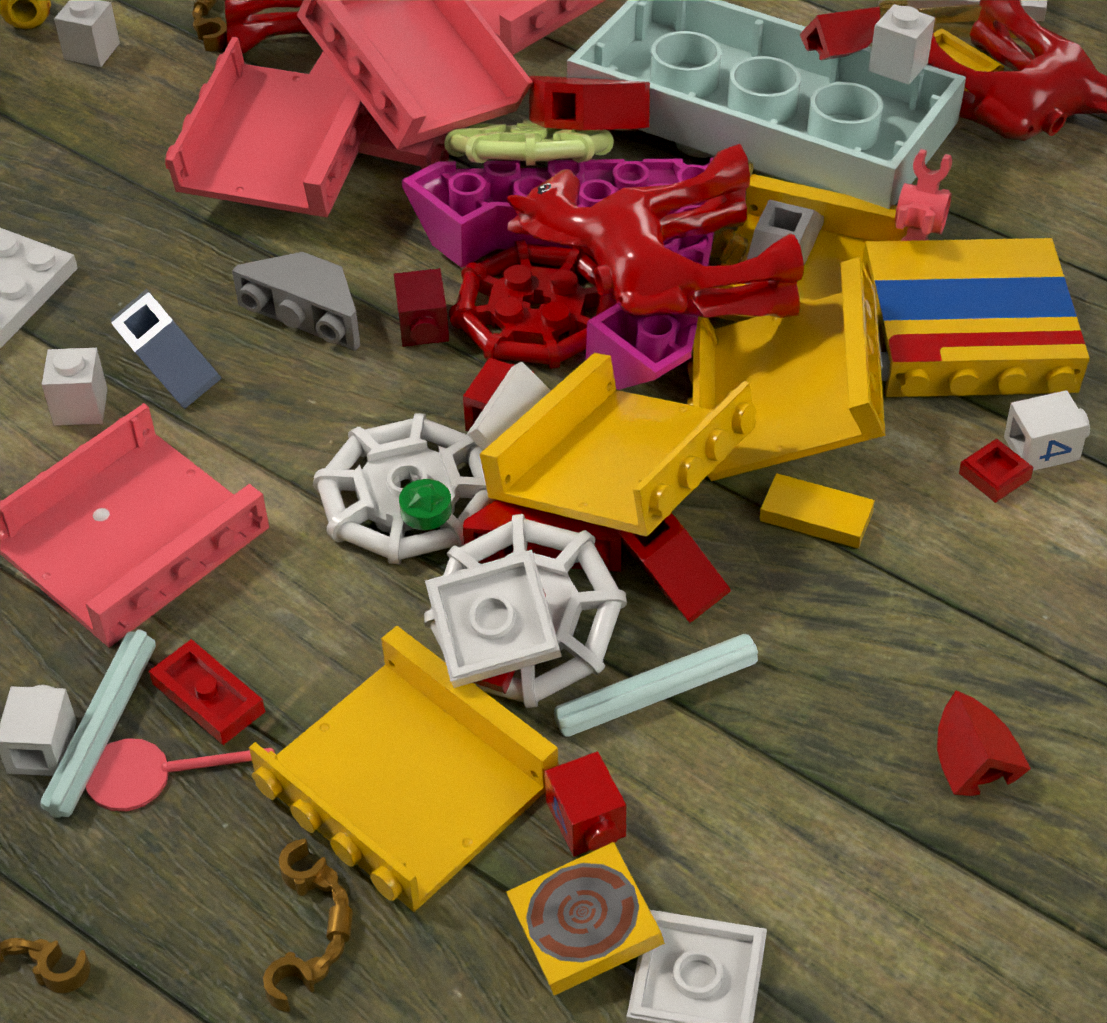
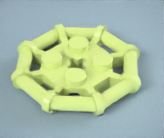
(526, 143)

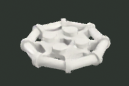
(393, 455)
(561, 596)

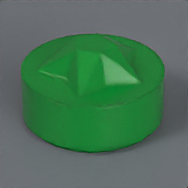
(425, 504)

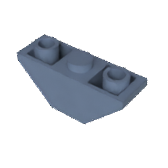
(165, 348)

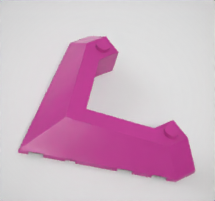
(470, 214)

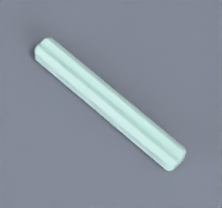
(655, 685)
(97, 724)

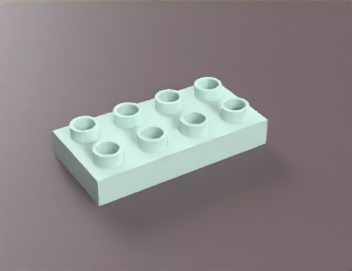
(748, 80)

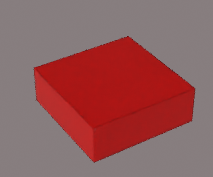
(996, 470)

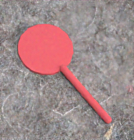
(137, 771)

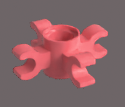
(923, 205)

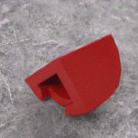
(841, 32)
(976, 746)

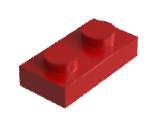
(207, 691)

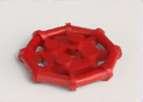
(528, 332)

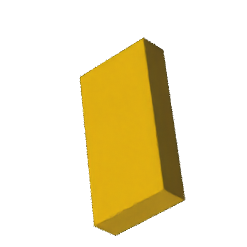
(817, 510)

